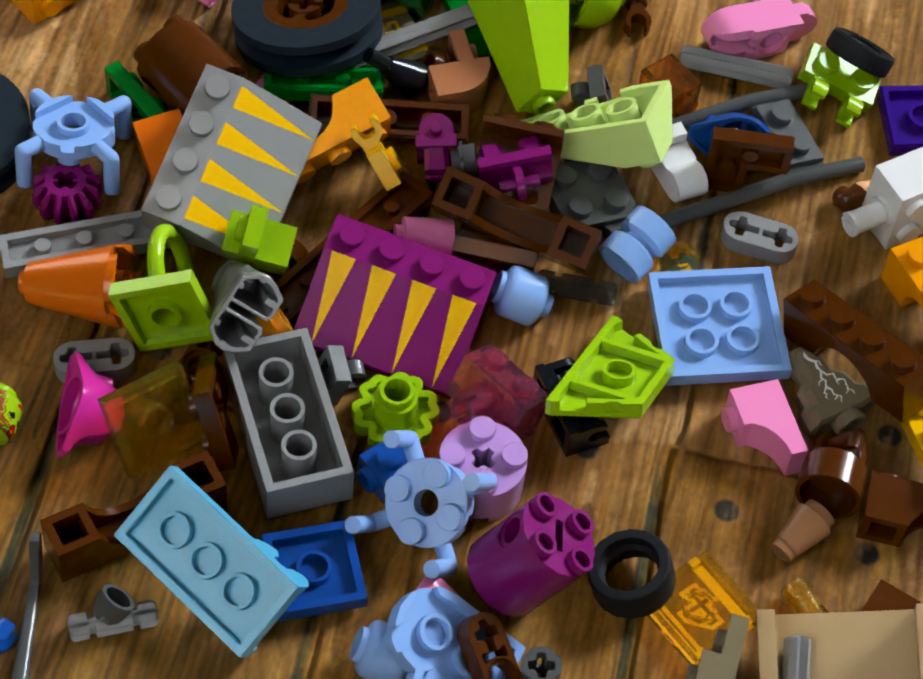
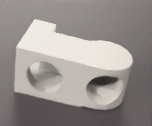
(679, 171)

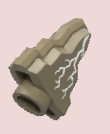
(827, 396)

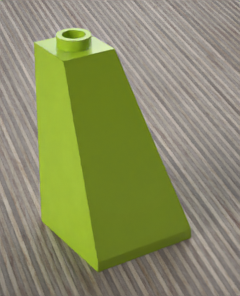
(528, 48)

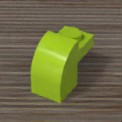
(258, 240)

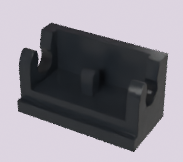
(572, 432)

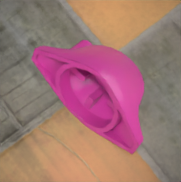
(79, 411)

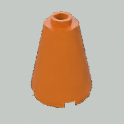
(79, 282)

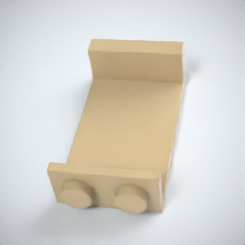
(846, 643)

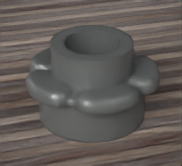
(465, 158)

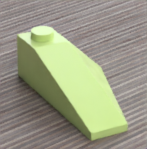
(618, 131)

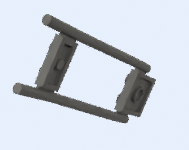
(602, 200)

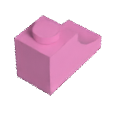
(763, 420)

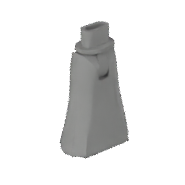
(240, 297)

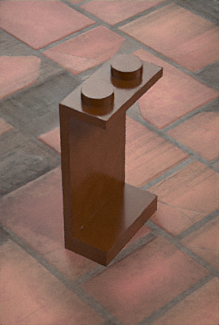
(485, 249)

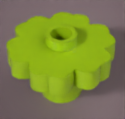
(394, 405)

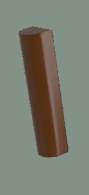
(404, 114)

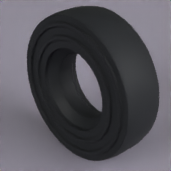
(860, 52)

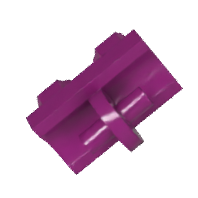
(434, 145)
(516, 169)

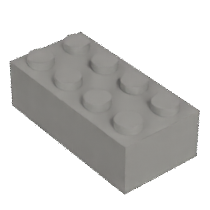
(288, 424)

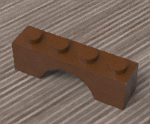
(517, 223)
(889, 367)
(890, 509)
(84, 535)

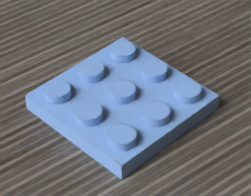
(719, 325)

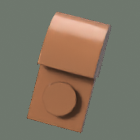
(462, 80)

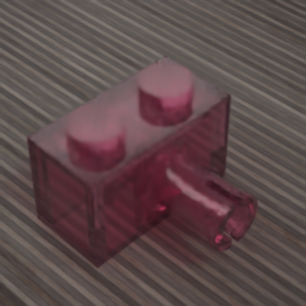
(498, 389)

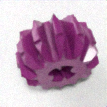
(66, 192)

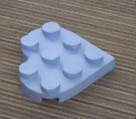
(425, 635)

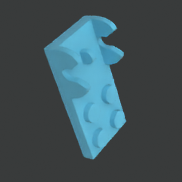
(210, 561)

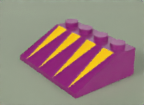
(394, 303)

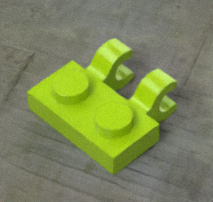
(834, 76)

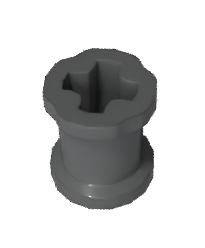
(549, 668)

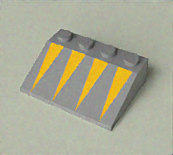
(229, 153)

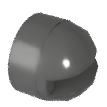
(112, 604)

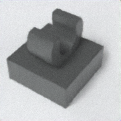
(597, 86)
(339, 372)

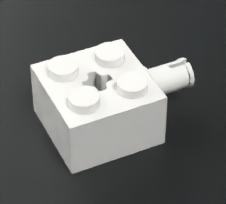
(892, 202)

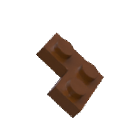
(736, 150)
(209, 405)

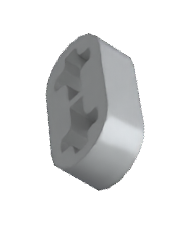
(759, 237)
(98, 356)

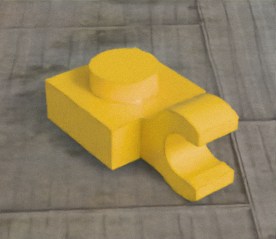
(384, 161)

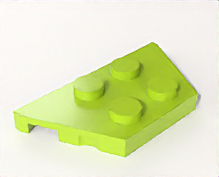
(612, 376)

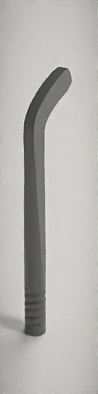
(26, 640)

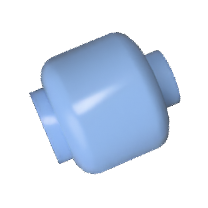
(521, 295)
(371, 657)

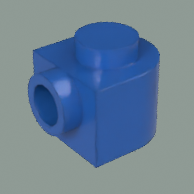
(378, 466)

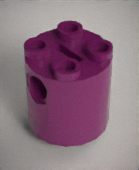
(532, 555)

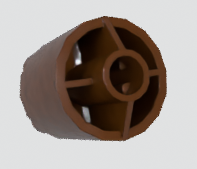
(176, 58)

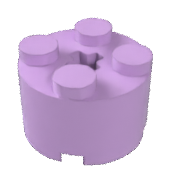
(491, 448)

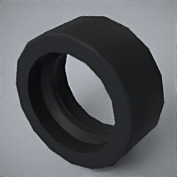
(639, 601)

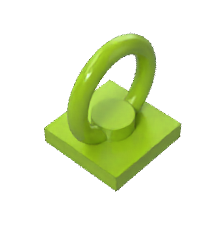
(164, 306)

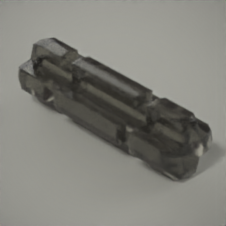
(581, 287)

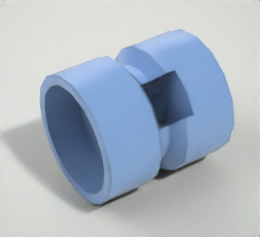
(632, 250)

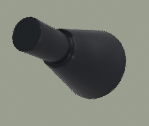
(404, 74)

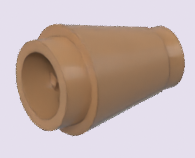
(802, 530)

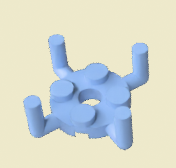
(89, 136)
(404, 509)

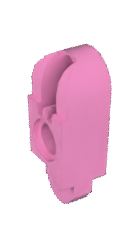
(758, 27)

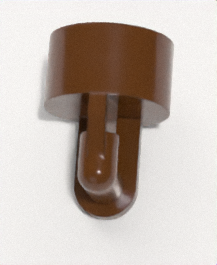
(835, 472)

